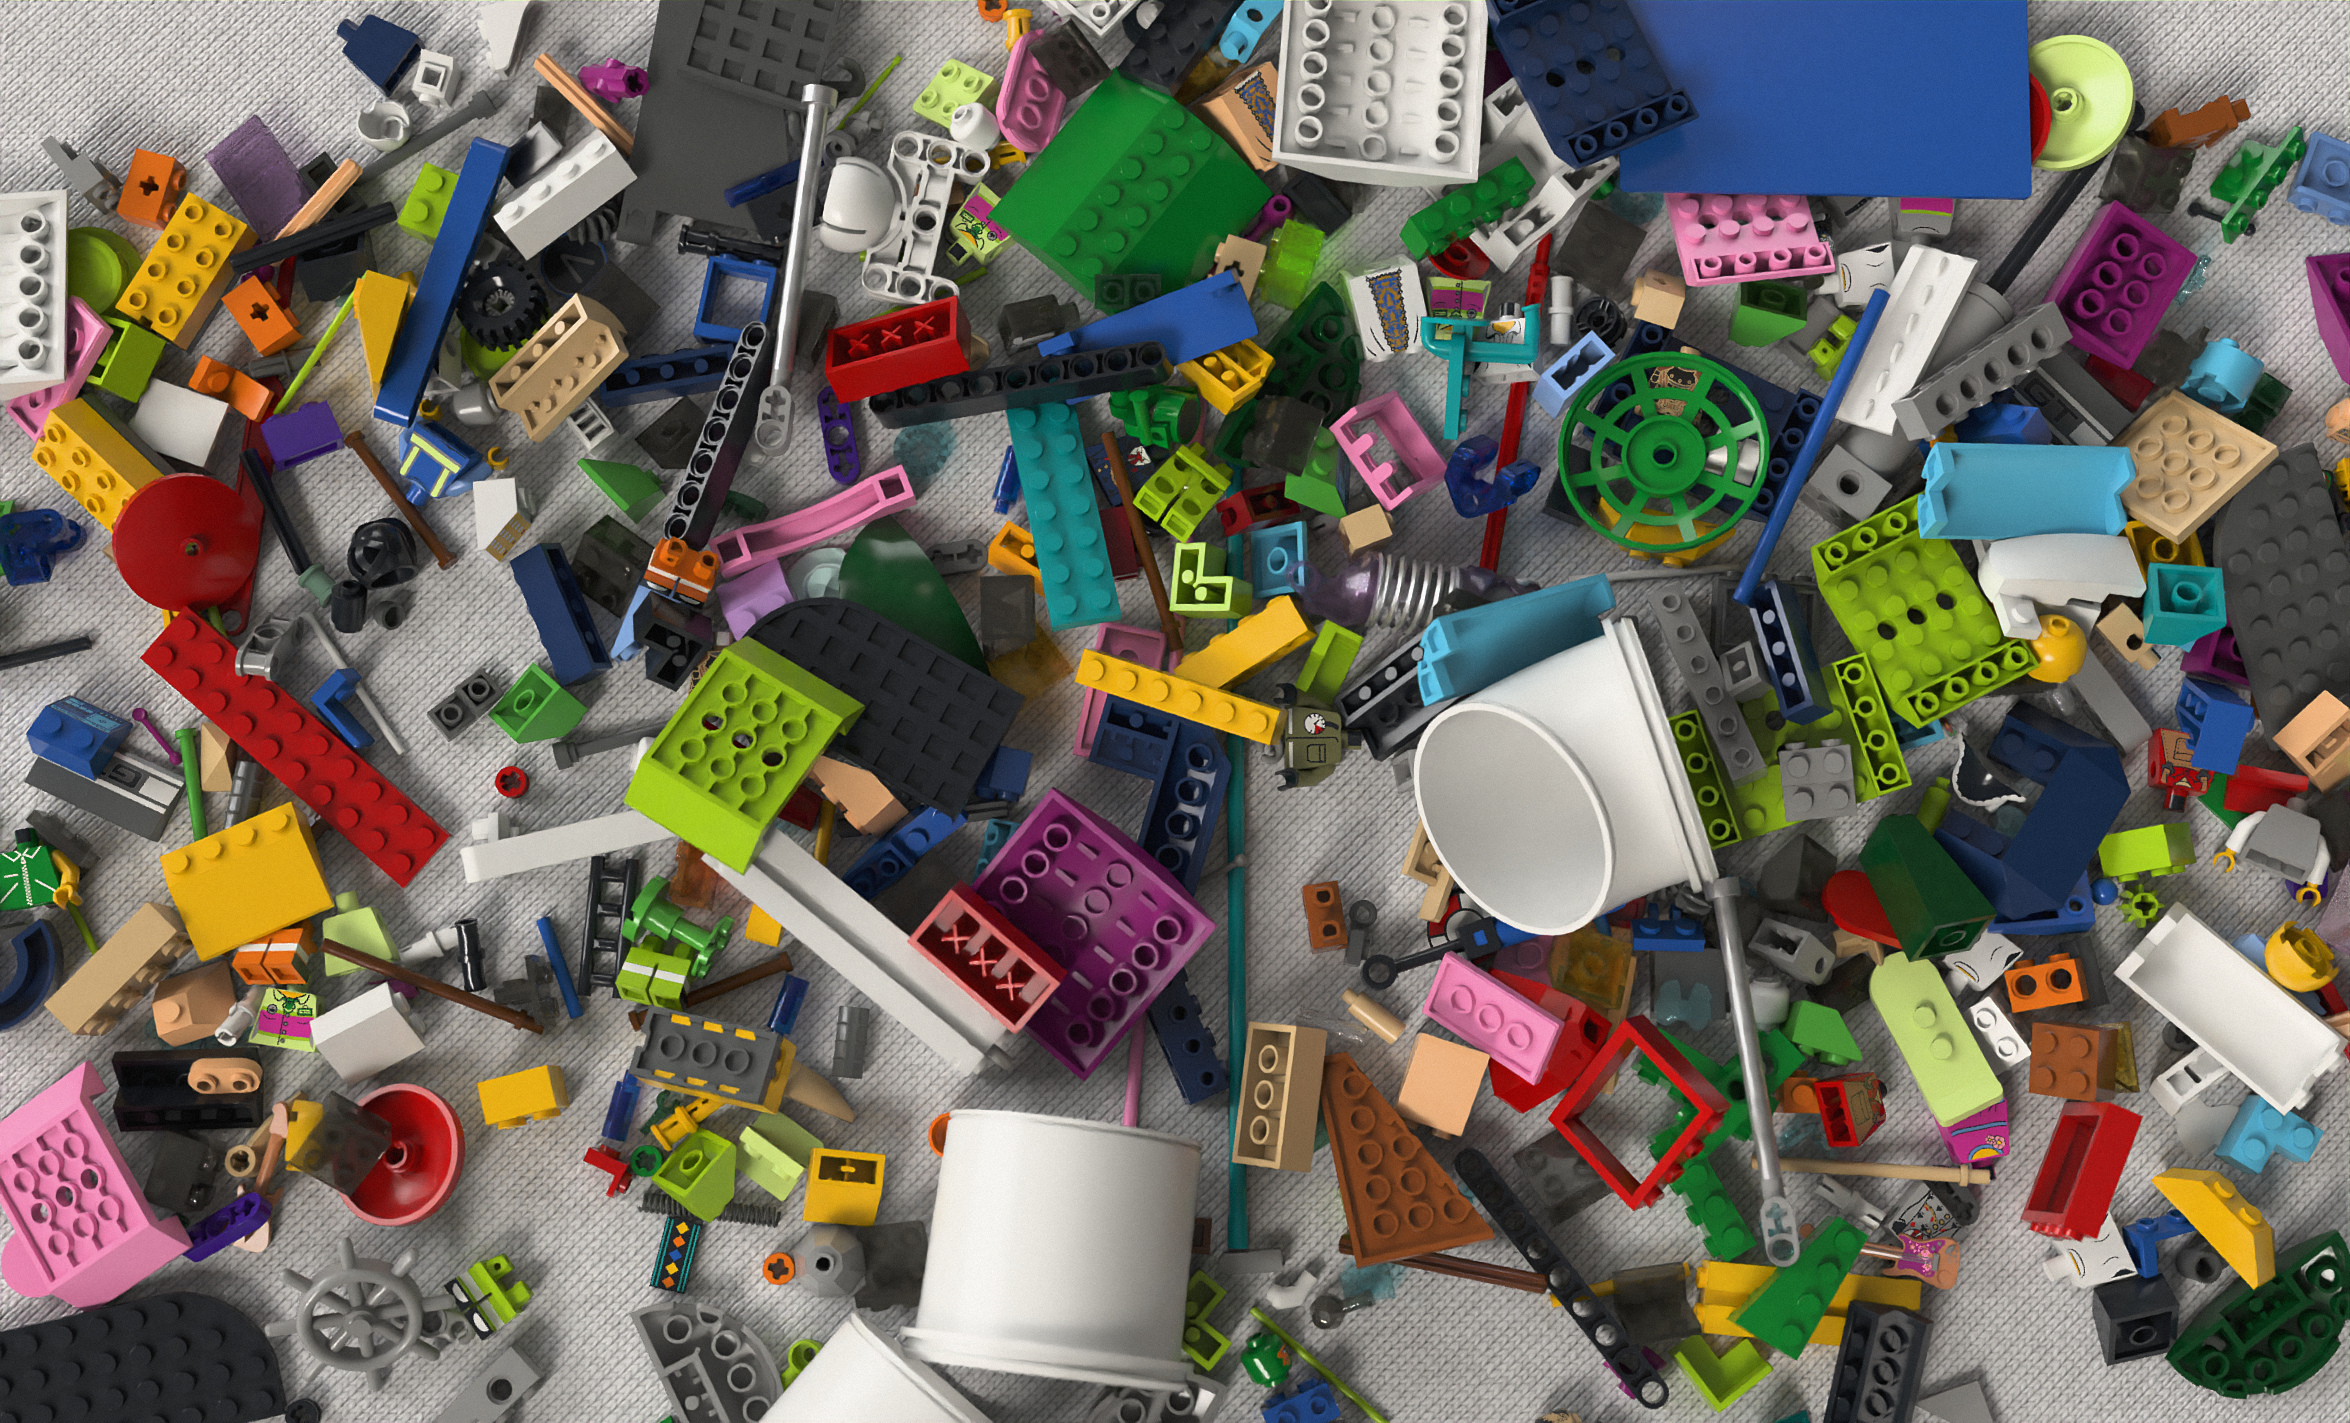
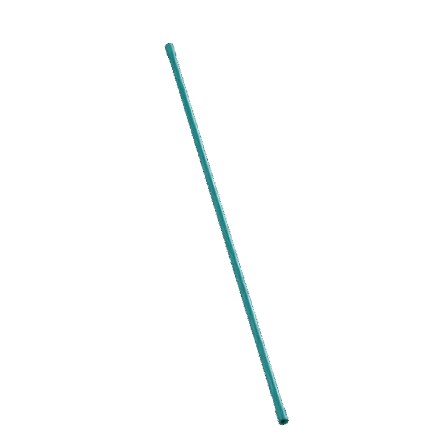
(1237, 1219)

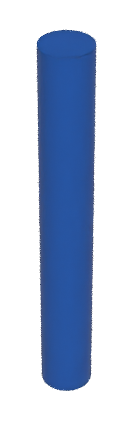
(560, 967)

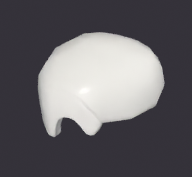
(385, 126)

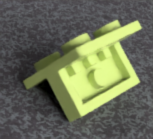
(775, 1153)

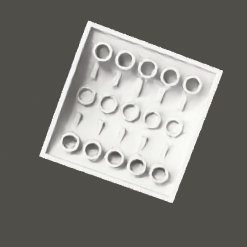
(1382, 90)
(33, 291)

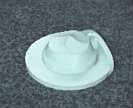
(817, 573)

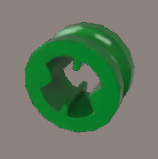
(650, 1150)

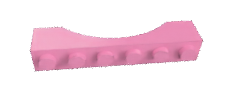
(855, 507)

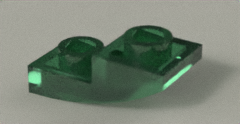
(1125, 290)
(2263, 404)
(745, 506)

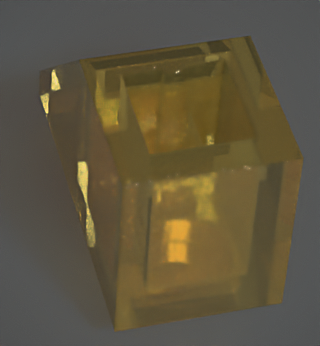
(1206, 76)

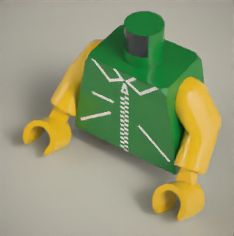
(36, 875)

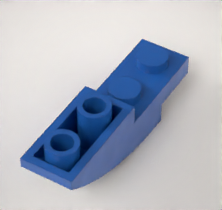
(899, 849)

